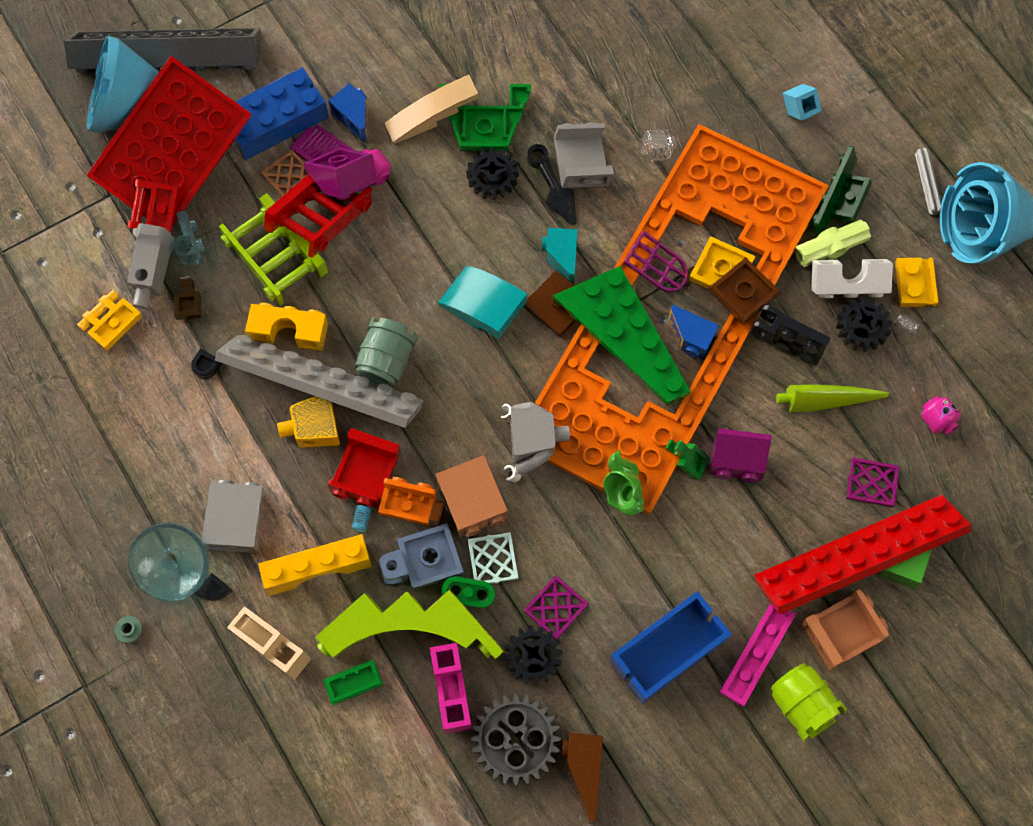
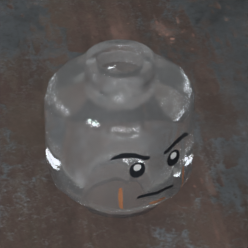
(657, 145)

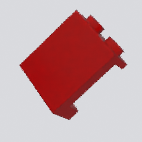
(364, 468)

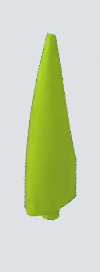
(821, 397)

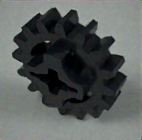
(503, 171)
(863, 324)
(524, 647)

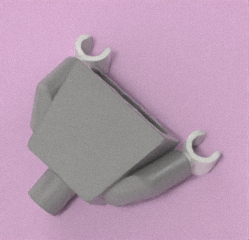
(531, 437)

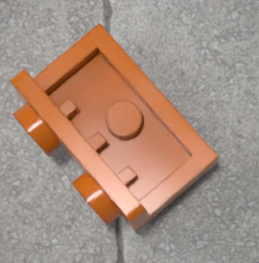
(407, 501)

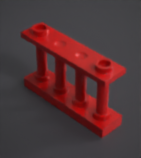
(294, 203)

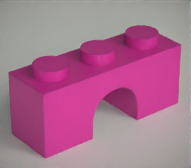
(450, 688)

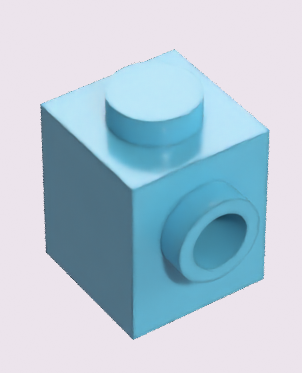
(802, 102)

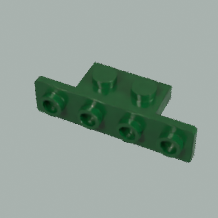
(844, 195)

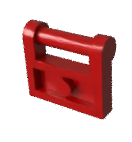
(161, 206)

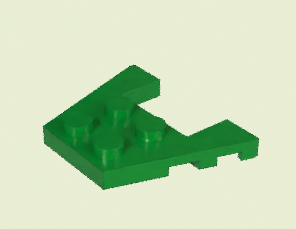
(490, 126)

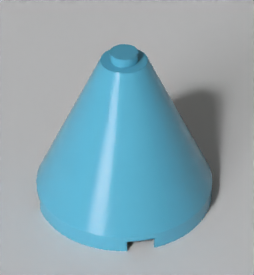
(118, 85)
(985, 213)

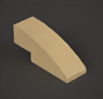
(269, 643)

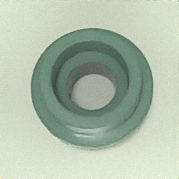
(133, 635)

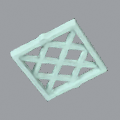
(489, 538)

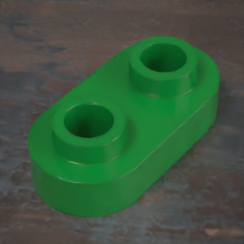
(469, 591)

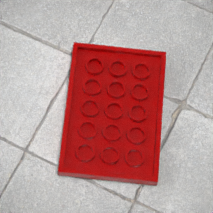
(170, 137)

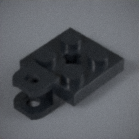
(790, 335)

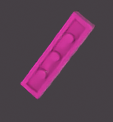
(756, 655)

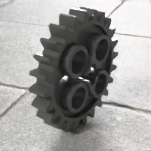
(497, 757)

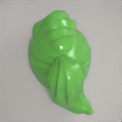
(623, 485)

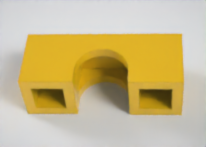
(266, 321)

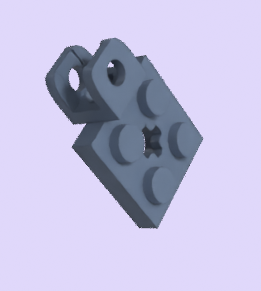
(410, 561)

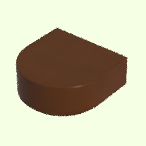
(437, 514)

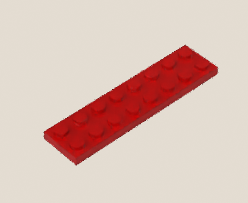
(861, 554)

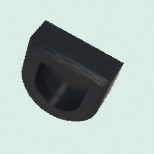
(204, 365)

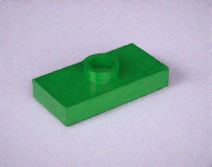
(353, 682)

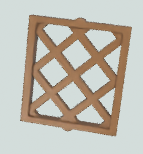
(278, 163)

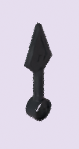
(558, 198)

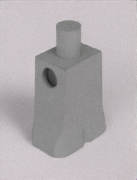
(149, 262)

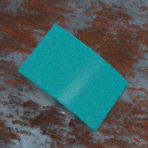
(483, 301)

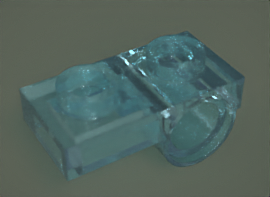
(188, 240)

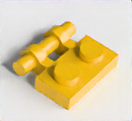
(113, 324)

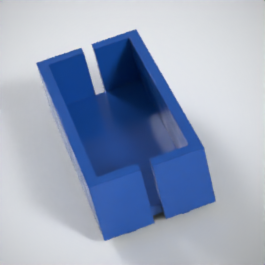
(280, 112)
(669, 647)

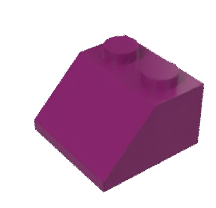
(342, 172)
(740, 455)

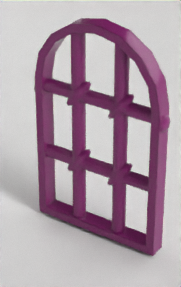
(647, 265)

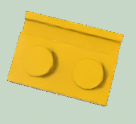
(916, 282)

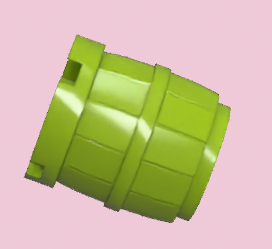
(807, 701)

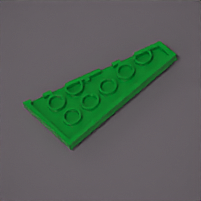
(622, 326)

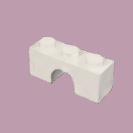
(873, 279)

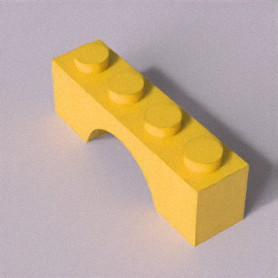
(336, 557)

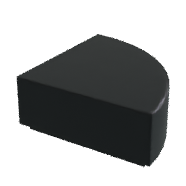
(213, 589)

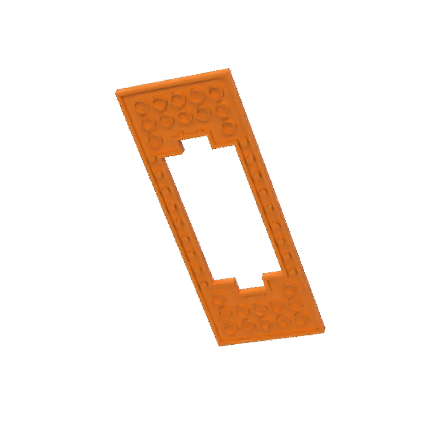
(713, 176)

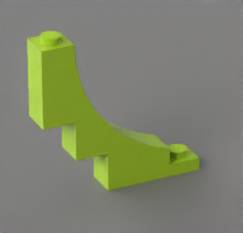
(366, 619)

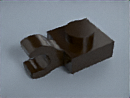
(188, 302)

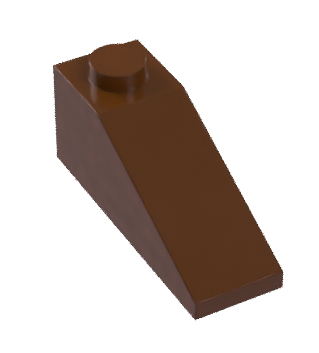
(584, 765)

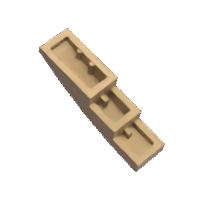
(431, 108)

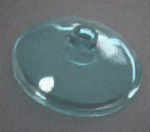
(157, 572)

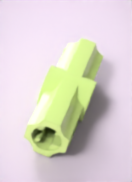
(832, 243)

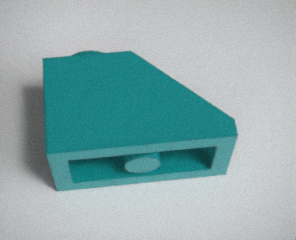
(561, 250)

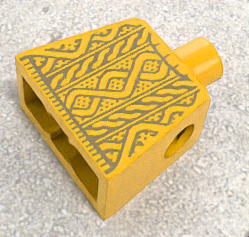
(311, 423)

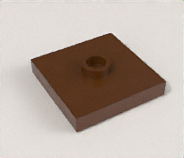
(744, 291)
(546, 309)

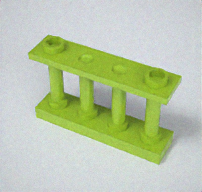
(296, 246)

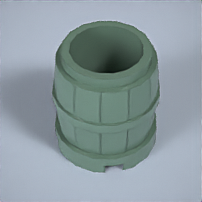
(385, 351)

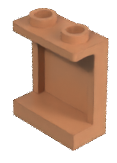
(472, 496)
(845, 629)

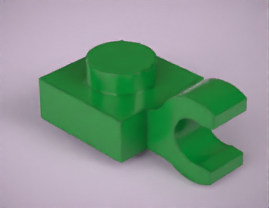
(692, 458)

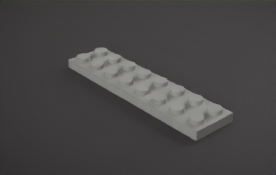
(320, 380)

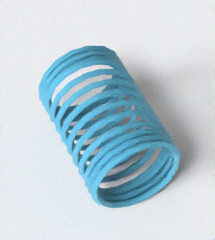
(359, 526)

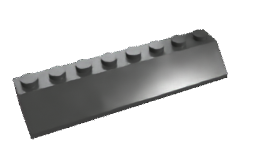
(190, 46)

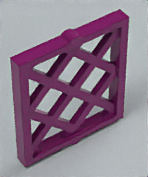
(852, 496)
(569, 592)

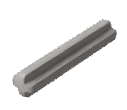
(928, 181)

